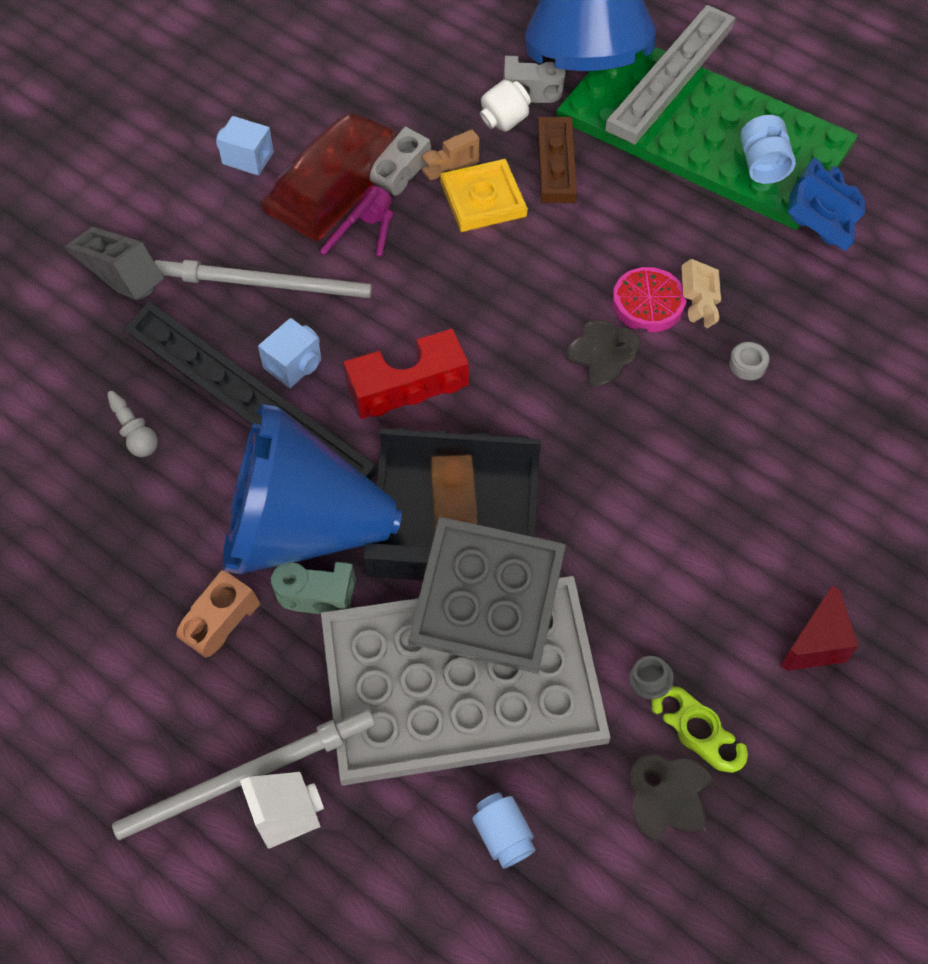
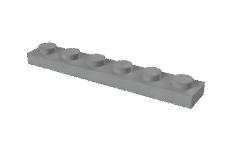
(670, 74)

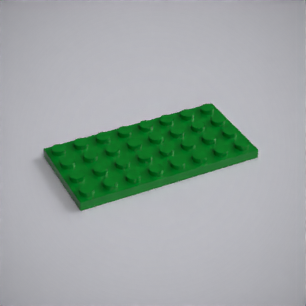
(702, 132)

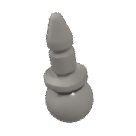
(140, 440)

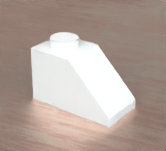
(282, 806)

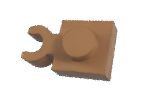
(457, 153)

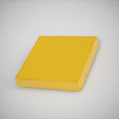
(483, 195)

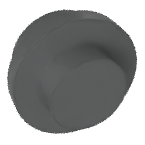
(651, 677)

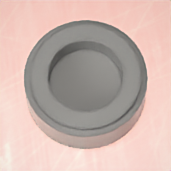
(749, 361)

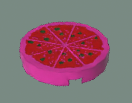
(648, 299)

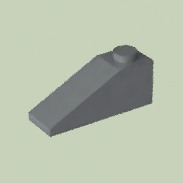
(117, 261)

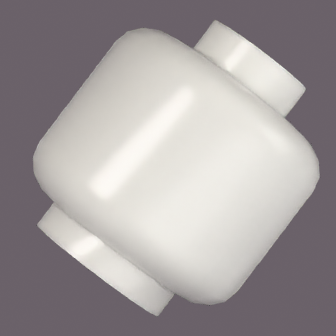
(505, 105)

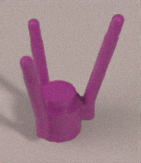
(371, 209)

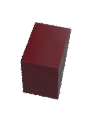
(826, 637)

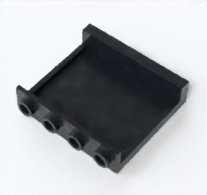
(503, 482)

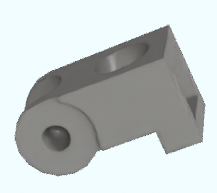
(541, 82)
(400, 161)

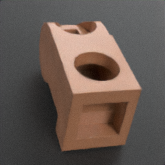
(216, 614)

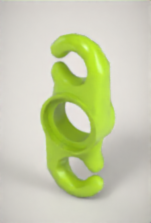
(707, 747)

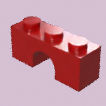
(381, 388)

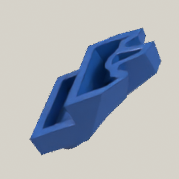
(827, 204)

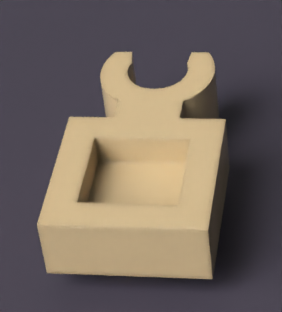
(702, 287)

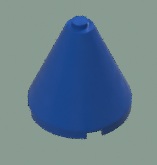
(590, 33)
(299, 500)

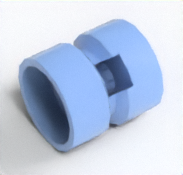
(767, 149)

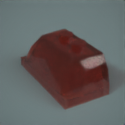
(328, 175)

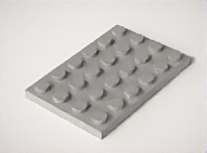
(454, 709)

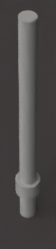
(194, 272)
(328, 736)

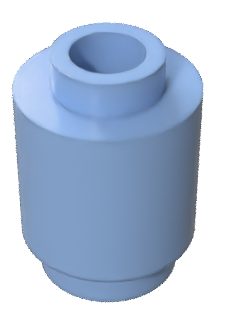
(503, 829)

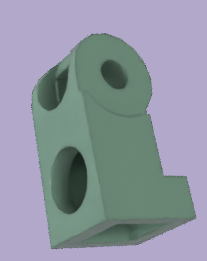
(313, 589)

